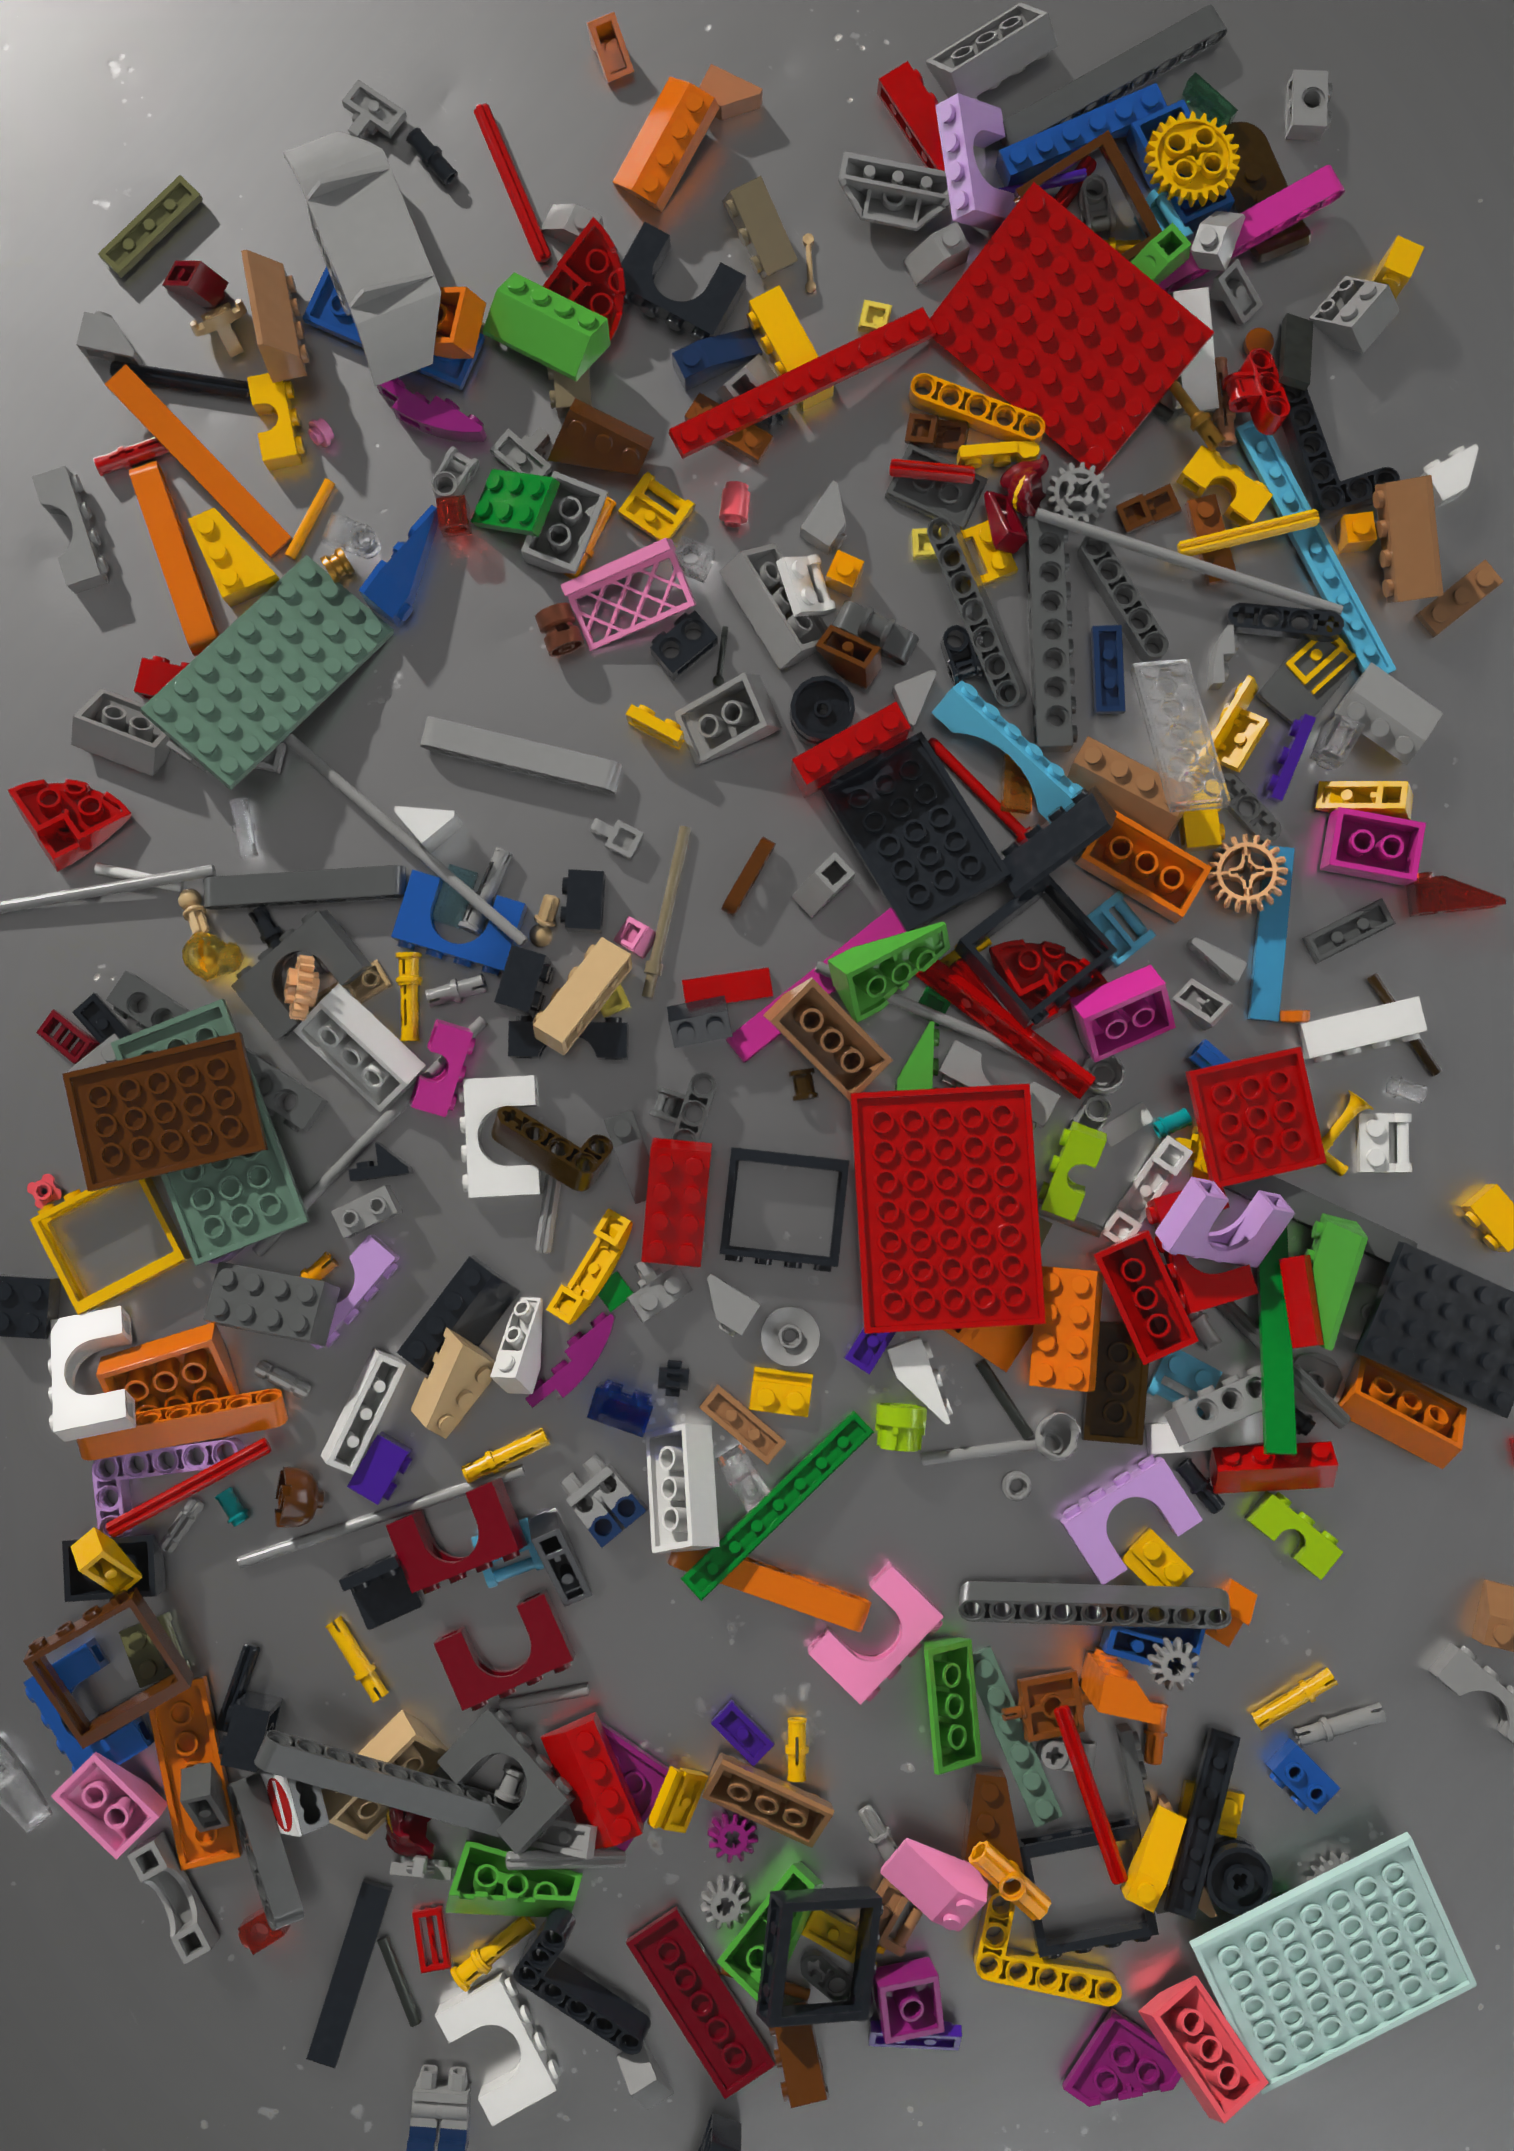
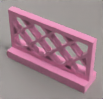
(625, 568)

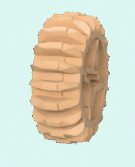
(1261, 872)

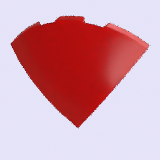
(592, 275)
(68, 817)
(1038, 971)

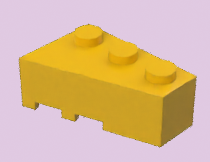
(232, 561)

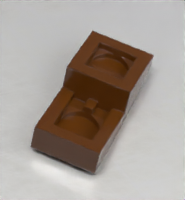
(936, 434)
(1148, 509)

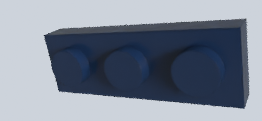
(1108, 669)

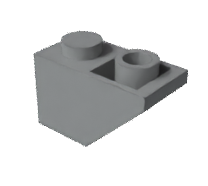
(749, 377)
(823, 884)

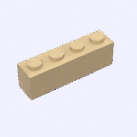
(582, 995)

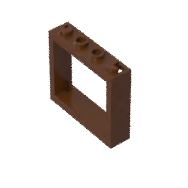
(1123, 177)
(87, 1731)

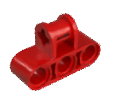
(1258, 391)

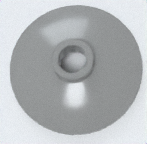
(798, 1350)

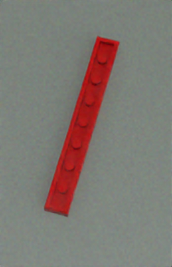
(1007, 1028)

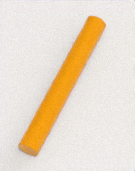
(309, 519)

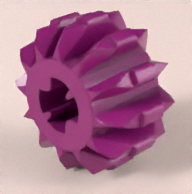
(720, 1839)

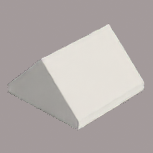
(430, 825)

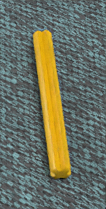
(1249, 533)

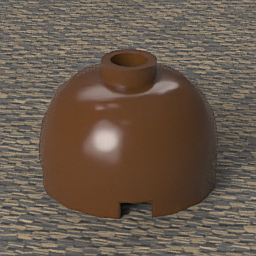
(297, 1497)

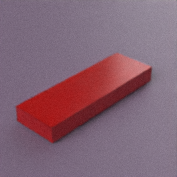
(735, 986)
(1301, 1301)

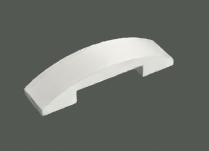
(1147, 1185)
(1243, 1432)

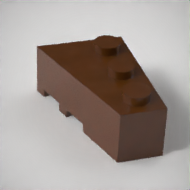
(599, 441)
(990, 1814)

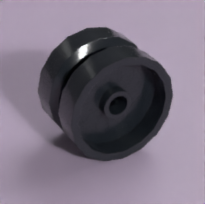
(819, 694)
(1252, 1880)

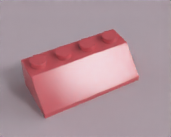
(1203, 2048)

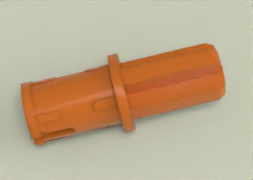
(1155, 1736)

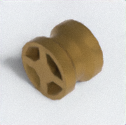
(337, 565)

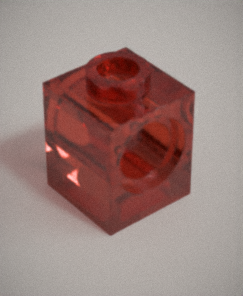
(454, 516)
(252, 1938)

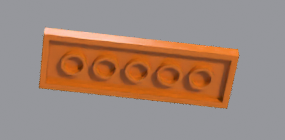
(184, 1737)

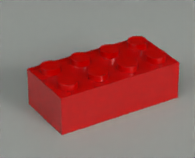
(676, 1202)

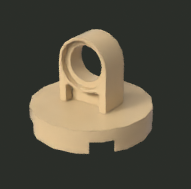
(220, 320)

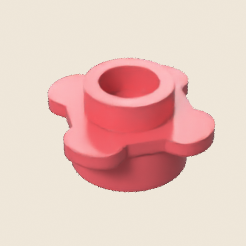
(53, 1191)

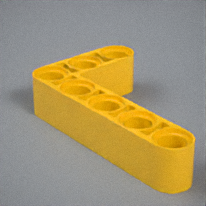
(1029, 1977)

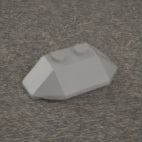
(893, 191)

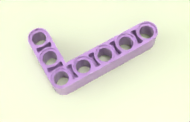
(153, 1466)

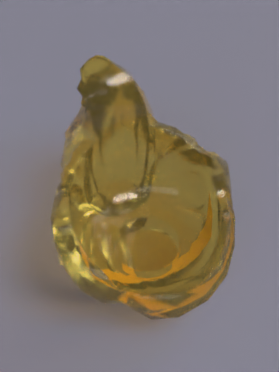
(210, 956)

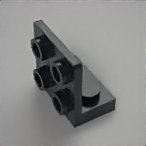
(381, 1591)

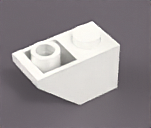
(1452, 475)

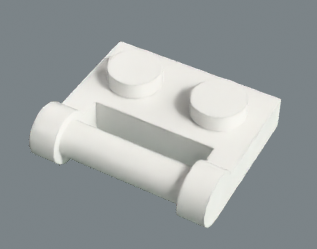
(800, 587)
(1373, 1142)

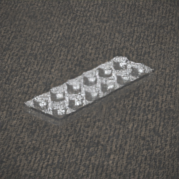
(1179, 735)

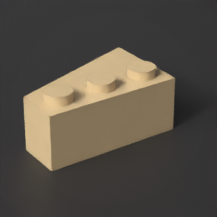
(454, 1384)

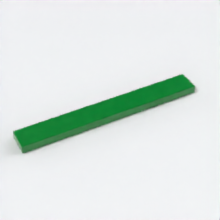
(1276, 1355)
(777, 1505)

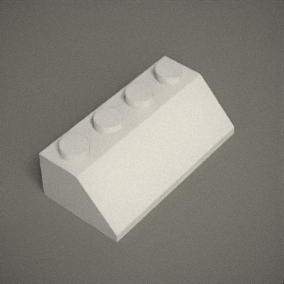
(359, 1047)
(682, 1488)

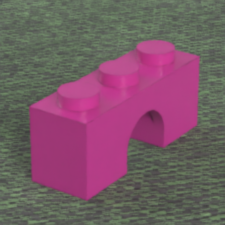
(437, 1093)

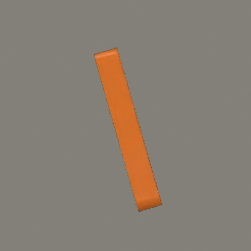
(174, 556)
(191, 1424)
(788, 1590)

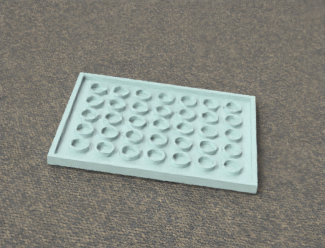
(1334, 1961)

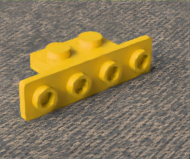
(1238, 728)

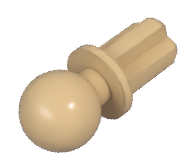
(194, 912)
(541, 934)

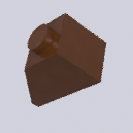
(850, 656)

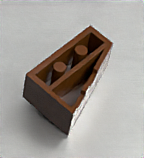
(800, 2063)

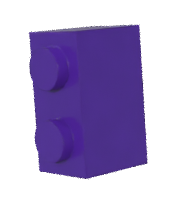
(380, 1468)

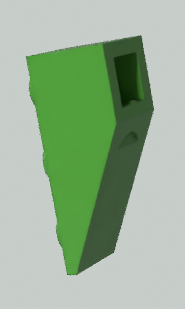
(1163, 254)
(921, 1064)

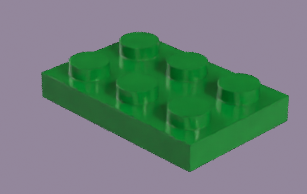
(515, 502)

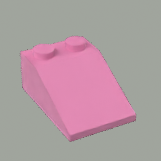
(110, 1803)
(937, 1883)

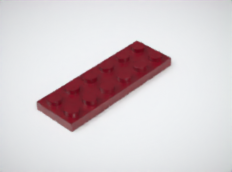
(701, 2002)

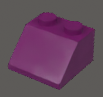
(908, 2000)

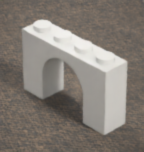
(481, 1100)
(71, 1342)
(496, 2004)

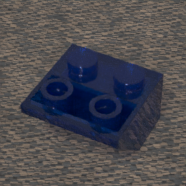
(621, 1407)

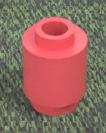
(734, 504)

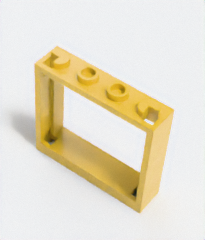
(64, 1267)

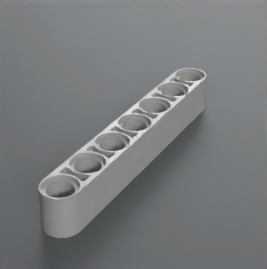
(521, 755)

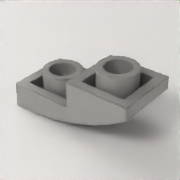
(1223, 651)

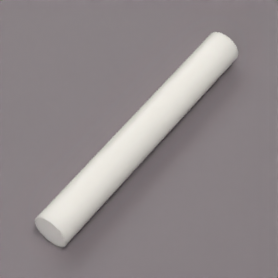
(124, 874)

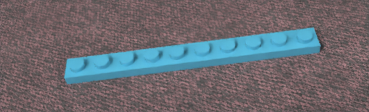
(1314, 548)

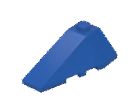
(395, 584)

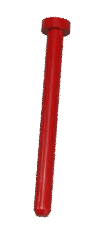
(978, 789)

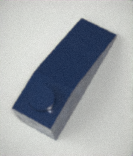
(714, 356)

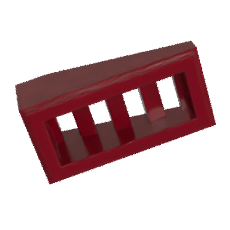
(1004, 523)
(81, 1049)

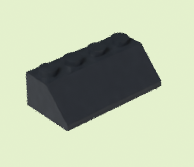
(1057, 840)
(467, 1306)

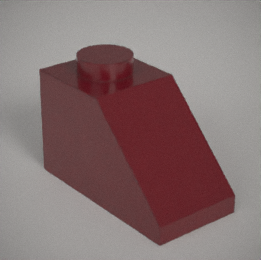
(196, 283)

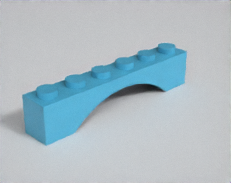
(969, 714)

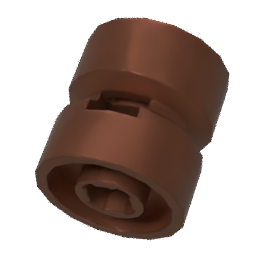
(560, 632)

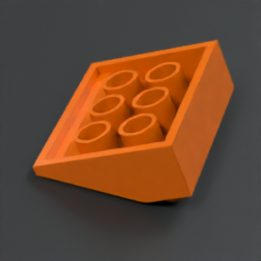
(171, 1369)

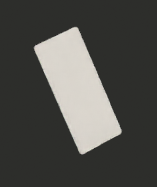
(1127, 1123)

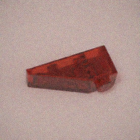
(1446, 895)

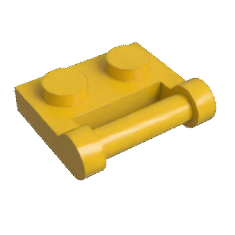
(651, 516)
(995, 562)

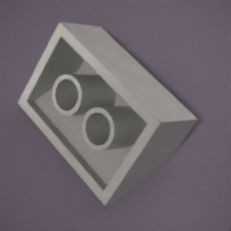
(566, 526)
(1391, 713)
(120, 732)

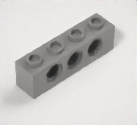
(1189, 1426)

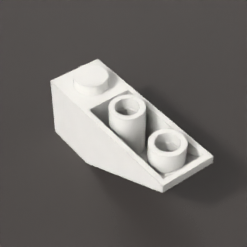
(520, 1349)
(913, 1369)

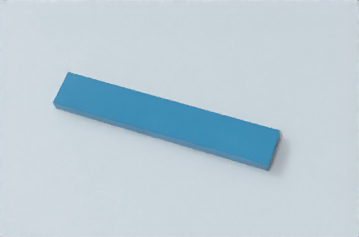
(1270, 946)

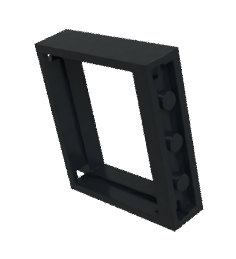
(1073, 918)
(790, 1259)
(1076, 1839)
(776, 1952)

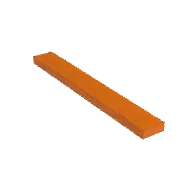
(198, 461)

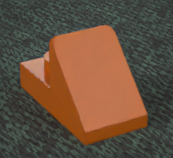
(610, 47)
(1242, 1607)

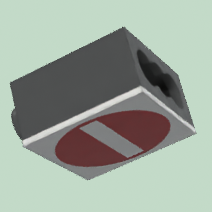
(295, 1804)

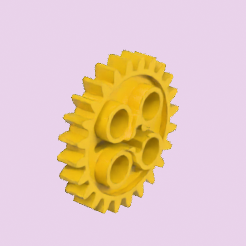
(1192, 159)

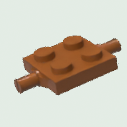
(1040, 1697)

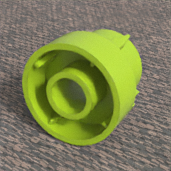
(900, 1426)

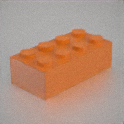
(1067, 1345)

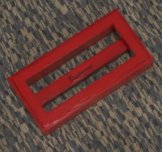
(429, 1912)

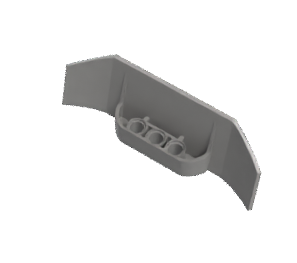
(370, 251)

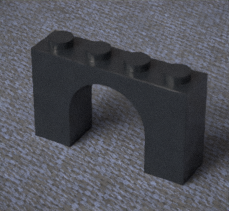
(699, 317)

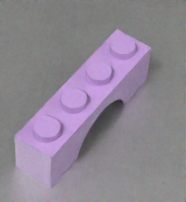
(370, 1263)

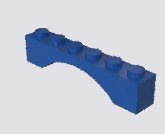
(1043, 150)

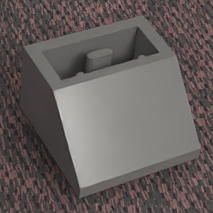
(1356, 313)

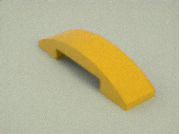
(594, 1269)

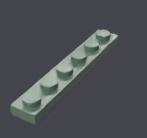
(1010, 1734)

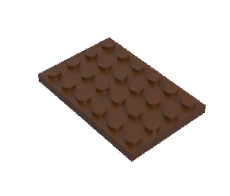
(165, 1111)

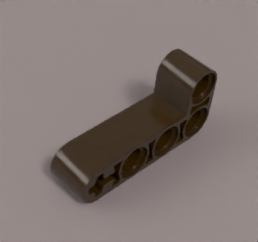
(550, 1151)

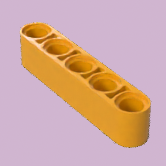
(968, 399)

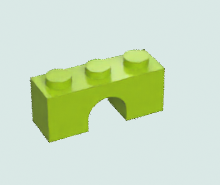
(1080, 1146)
(1315, 1550)

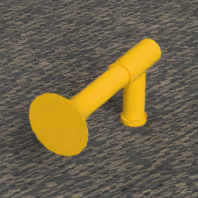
(1354, 1107)

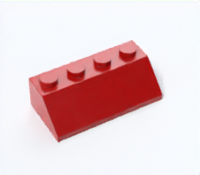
(1145, 1297)
(587, 1761)

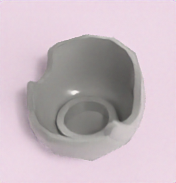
(1108, 1074)
(1057, 1436)

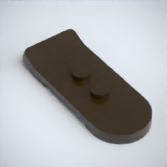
(1256, 181)

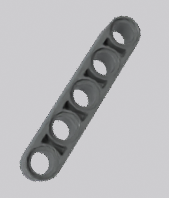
(1123, 612)
(265, 1851)

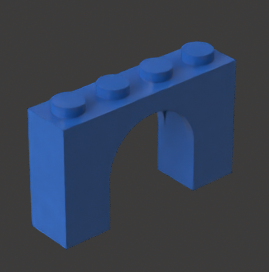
(417, 929)
(72, 1670)

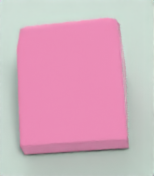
(635, 937)

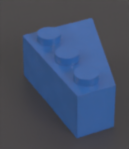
(1138, 1642)

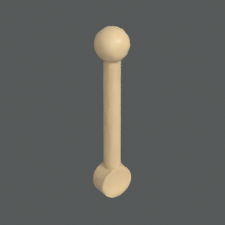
(808, 240)

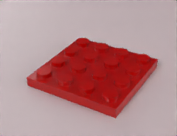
(1256, 1117)

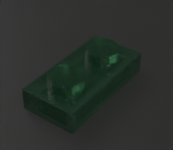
(1205, 98)

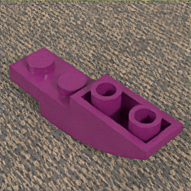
(438, 418)
(583, 1352)

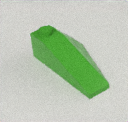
(876, 970)

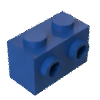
(1302, 1776)

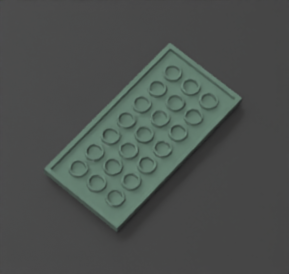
(267, 672)
(233, 1199)

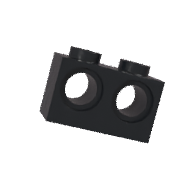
(689, 650)

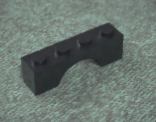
(607, 1039)

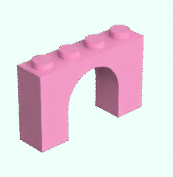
(864, 1673)

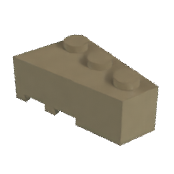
(760, 228)

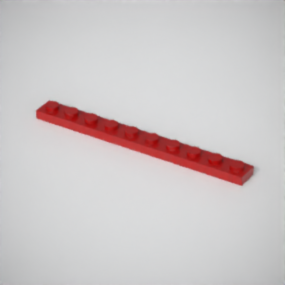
(802, 382)

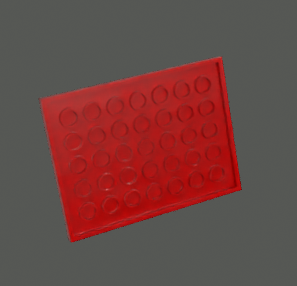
(1068, 329)
(947, 1208)

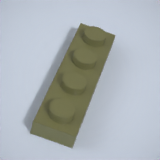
(150, 226)

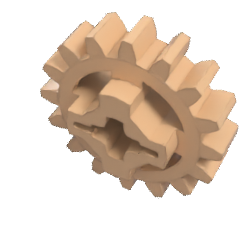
(301, 987)

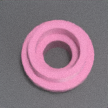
(320, 432)

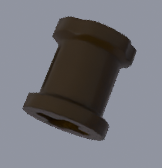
(803, 1084)

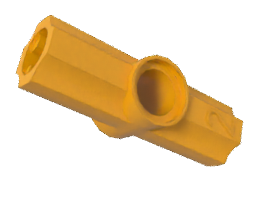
(1020, 1891)

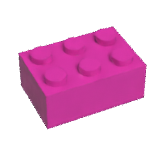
(1373, 846)
(1123, 1013)

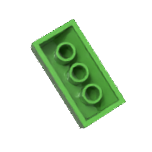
(546, 327)
(1335, 1264)
(952, 1703)

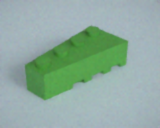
(489, 1888)
(745, 1953)

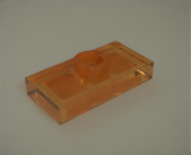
(1015, 789)

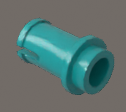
(1172, 1123)
(232, 1507)

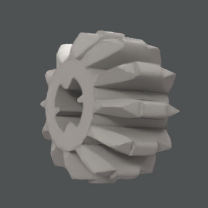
(1179, 1673)
(736, 1896)

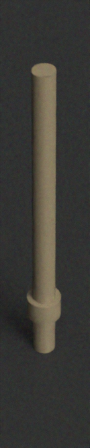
(654, 967)

